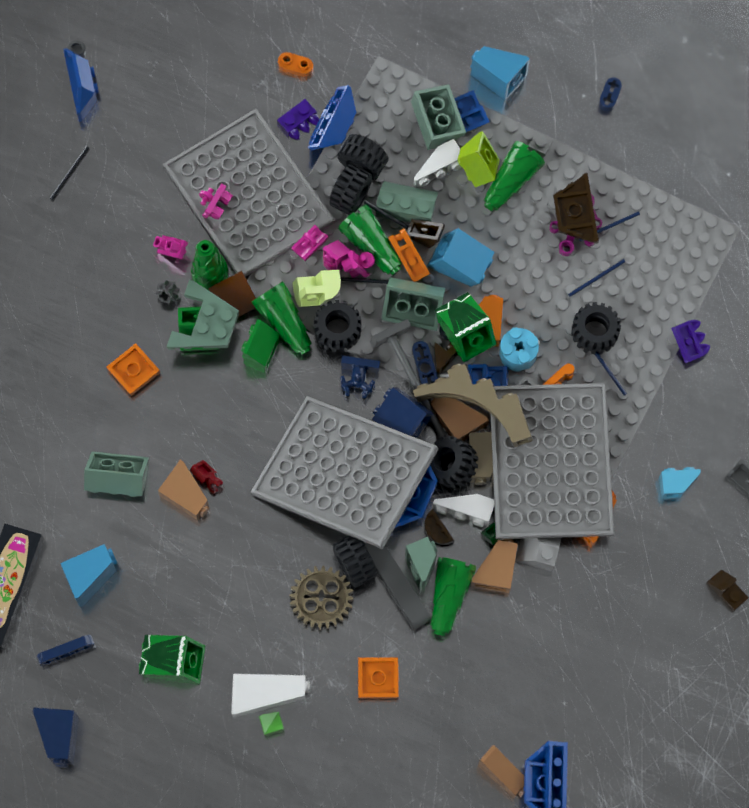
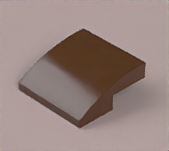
(236, 292)

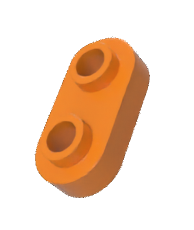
(294, 65)

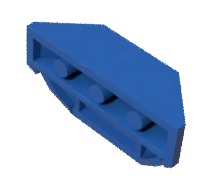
(81, 82)
(334, 120)
(420, 499)
(546, 776)

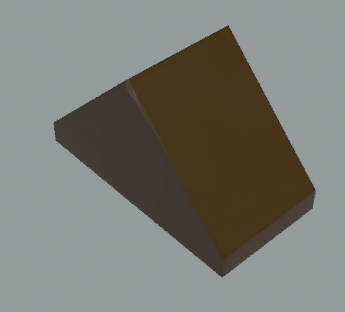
(425, 232)

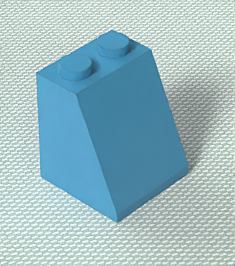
(499, 70)
(461, 258)
(89, 572)

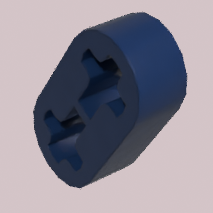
(607, 93)

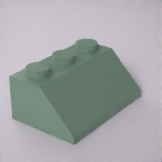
(437, 115)
(406, 202)
(412, 302)
(116, 474)
(420, 561)

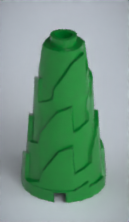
(516, 169)
(366, 234)
(208, 265)
(284, 317)
(451, 585)

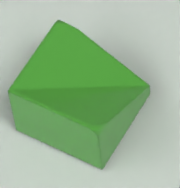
(271, 723)

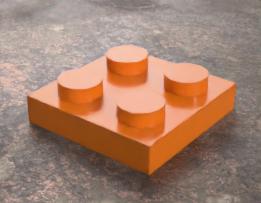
(133, 369)
(378, 678)

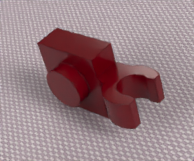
(205, 473)

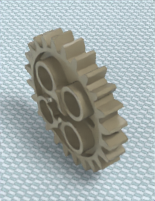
(320, 615)

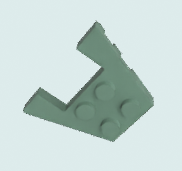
(213, 324)

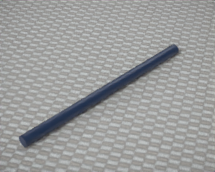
(616, 223)
(596, 278)
(610, 373)

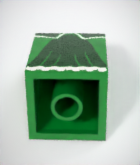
(466, 326)
(172, 658)

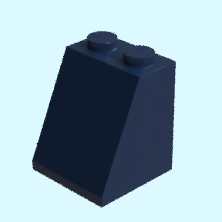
(402, 413)
(58, 733)

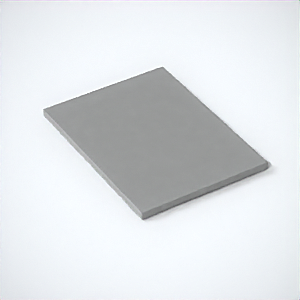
(270, 194)
(344, 471)
(561, 477)

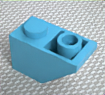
(676, 482)

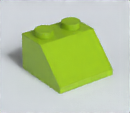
(479, 160)

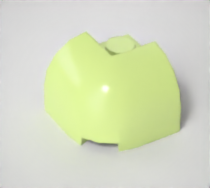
(316, 289)

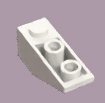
(439, 163)
(469, 507)

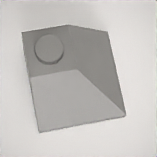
(538, 552)

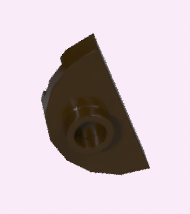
(436, 529)

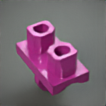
(212, 209)
(309, 243)
(170, 246)
(357, 264)

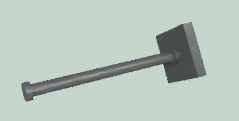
(391, 335)

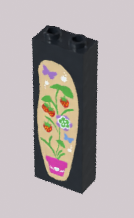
(17, 561)

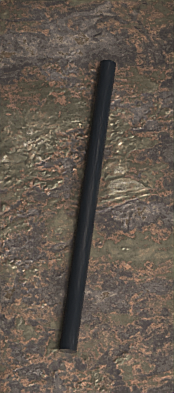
(69, 173)
(386, 214)
(364, 280)

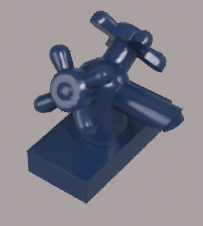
(359, 371)

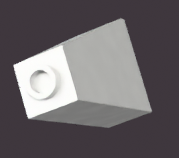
(262, 692)

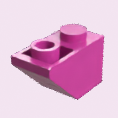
(334, 254)

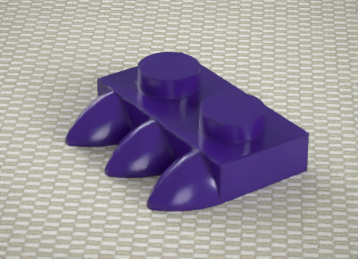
(298, 118)
(689, 340)

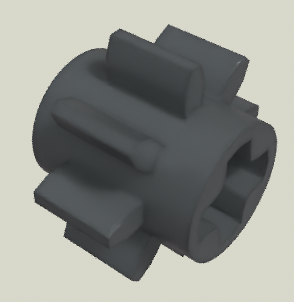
(167, 291)

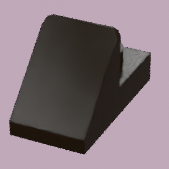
(443, 357)
(727, 589)

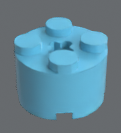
(528, 346)

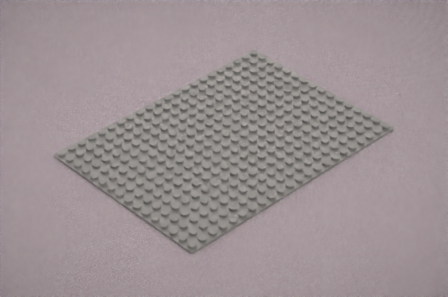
(667, 252)

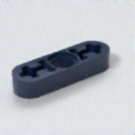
(416, 356)
(65, 650)

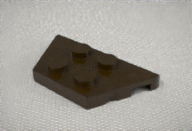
(576, 211)

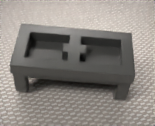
(740, 477)

